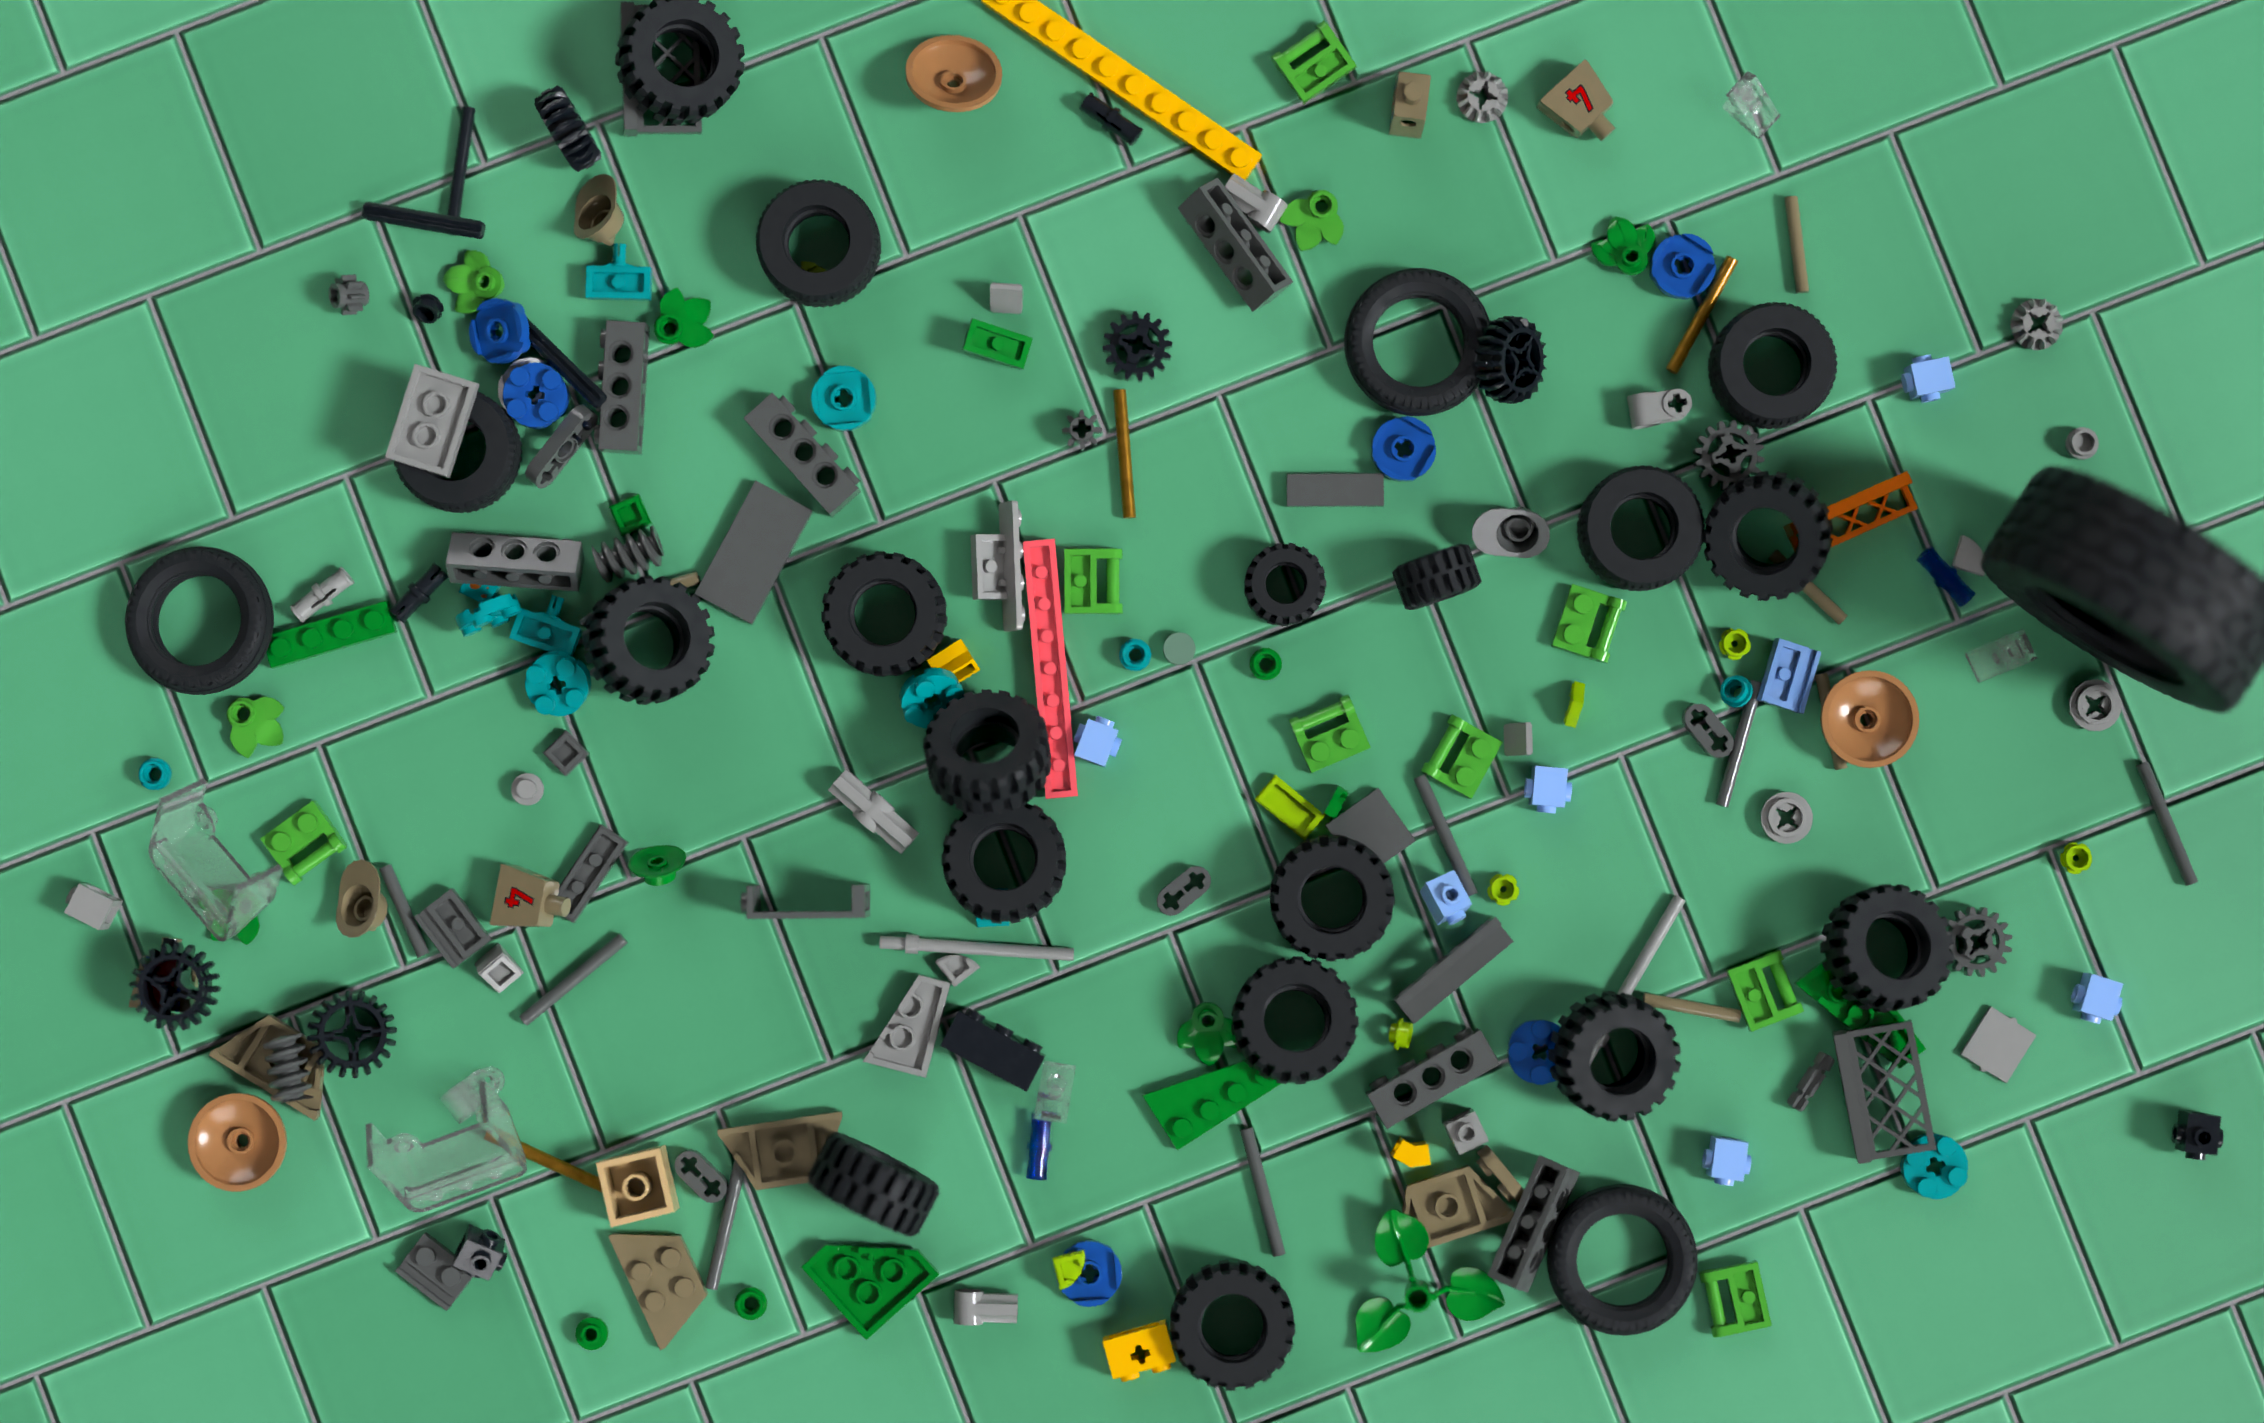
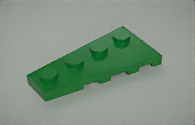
(1818, 987)
(1206, 1100)

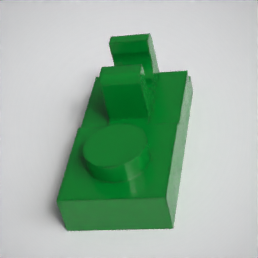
(997, 344)

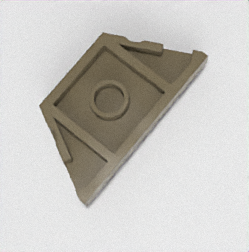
(247, 1057)
(780, 1150)
(1454, 1205)
(661, 1279)

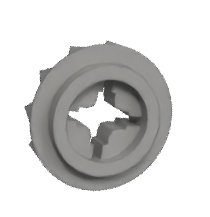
(1469, 103)
(2022, 323)
(2109, 705)
(1801, 816)

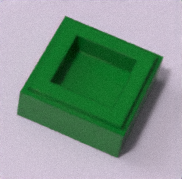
(630, 515)

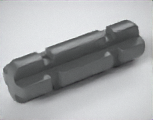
(1810, 1081)

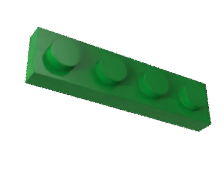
(331, 634)

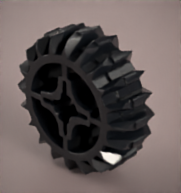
(567, 128)
(1510, 359)
(169, 998)
(349, 1006)

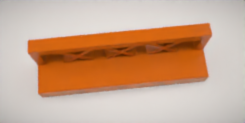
(1865, 497)

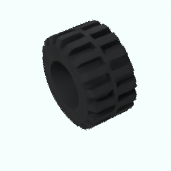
(1291, 556)
(1436, 576)

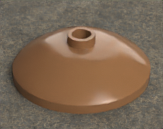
(953, 73)
(1891, 715)
(216, 1145)

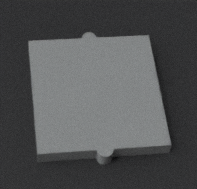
(1998, 1044)

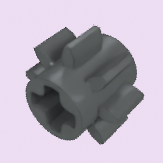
(348, 294)
(1089, 436)

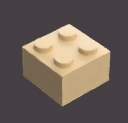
(637, 1185)

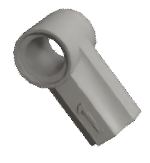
(1259, 206)
(976, 1307)

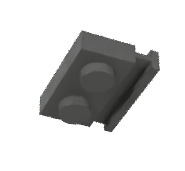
(453, 928)
(432, 1271)

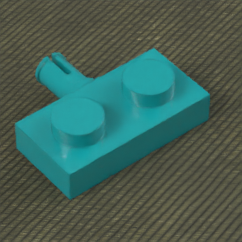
(618, 279)
(546, 629)

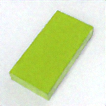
(1289, 807)

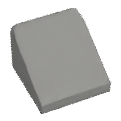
(1006, 298)
(1518, 739)
(498, 968)

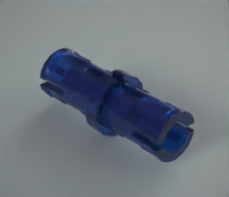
(1945, 576)
(1039, 1149)

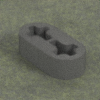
(1701, 736)
(1188, 897)
(695, 1182)

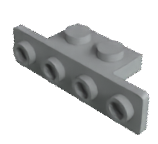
(997, 566)

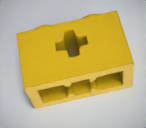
(1150, 1336)

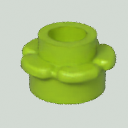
(1743, 643)
(2083, 854)
(1511, 892)
(1401, 1034)

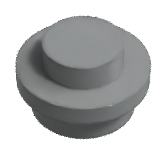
(2082, 443)
(527, 789)

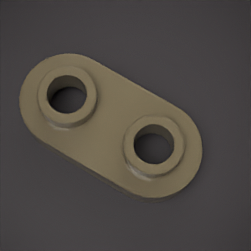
(1491, 1164)

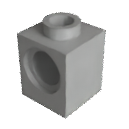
(92, 906)
(1465, 1131)

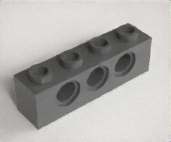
(1235, 244)
(764, 421)
(629, 437)
(492, 561)
(1479, 1060)
(1533, 1224)

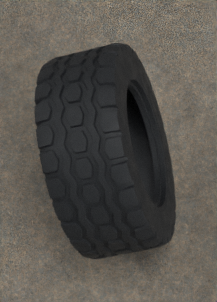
(2132, 587)

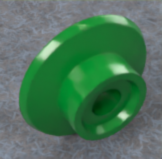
(657, 864)

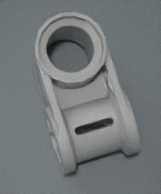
(1652, 408)

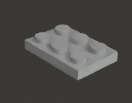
(432, 420)

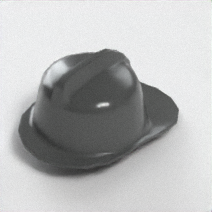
(1511, 532)

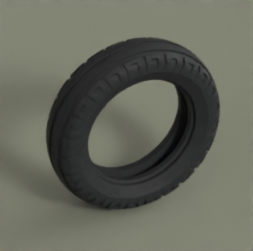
(1360, 351)
(145, 607)
(1670, 1293)

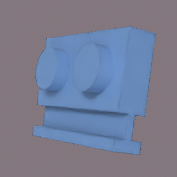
(1789, 675)

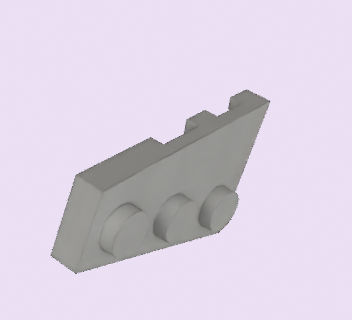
(913, 1029)

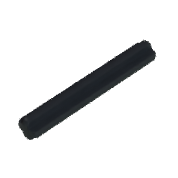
(423, 220)
(565, 367)

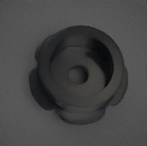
(427, 308)

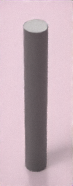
(404, 911)

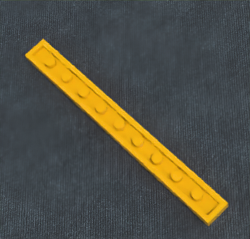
(1129, 84)

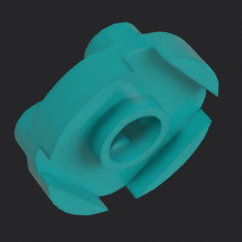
(830, 386)
(493, 611)
(566, 668)
(915, 690)
(1952, 1173)

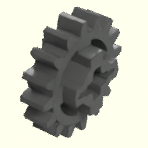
(1724, 441)
(1984, 930)

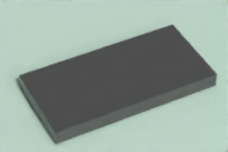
(754, 552)

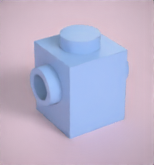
(1928, 378)
(1097, 741)
(1548, 788)
(1446, 898)
(2097, 998)
(1726, 1160)

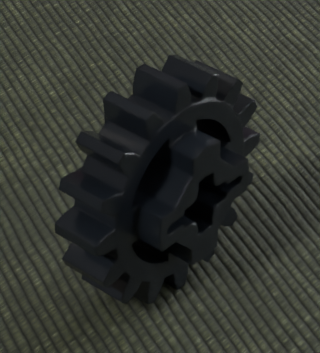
(1151, 350)

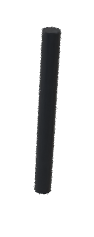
(461, 161)

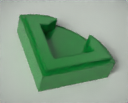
(1335, 803)

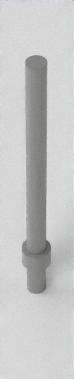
(913, 944)
(1645, 957)

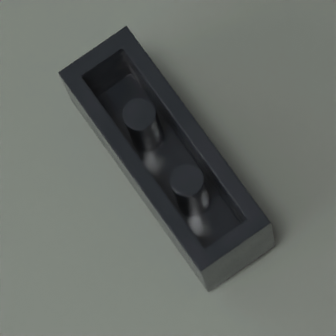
(994, 1048)

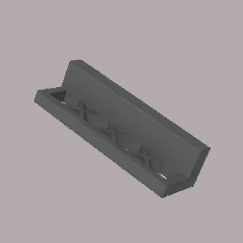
(1453, 969)

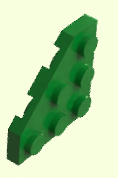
(869, 1281)

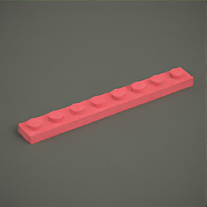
(1050, 664)

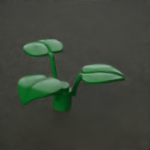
(1406, 1239)

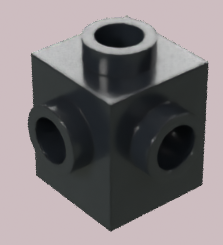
(2197, 1134)
(480, 1253)

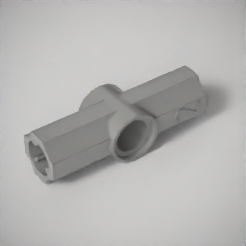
(873, 811)

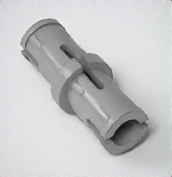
(322, 594)

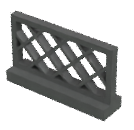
(631, 114)
(1855, 1097)

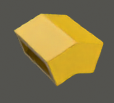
(955, 659)
(1411, 1154)

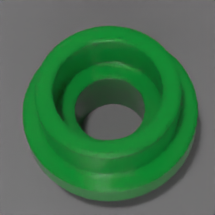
(1275, 659)
(740, 1303)
(596, 1324)

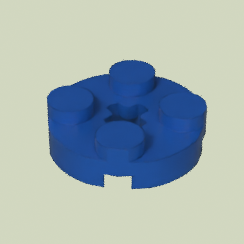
(1677, 248)
(515, 331)
(547, 410)
(1421, 443)
(1521, 1051)
(1103, 1285)

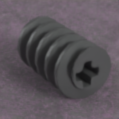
(629, 555)
(287, 1068)

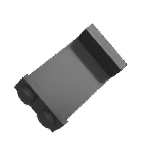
(752, 905)

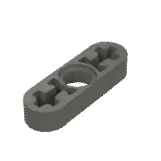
(552, 456)

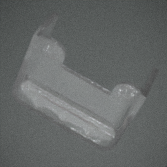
(202, 868)
(453, 1164)

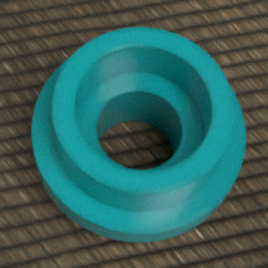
(1135, 644)
(1730, 685)
(145, 774)

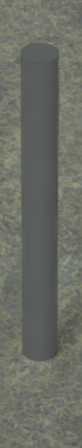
(1738, 749)
(2167, 824)
(1445, 834)
(573, 979)
(1262, 1191)
(725, 1227)

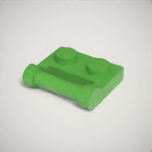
(1320, 70)
(1081, 581)
(1578, 619)
(1334, 744)
(1471, 761)
(298, 833)
(1754, 993)
(1746, 1298)

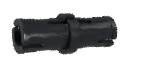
(1111, 119)
(419, 593)

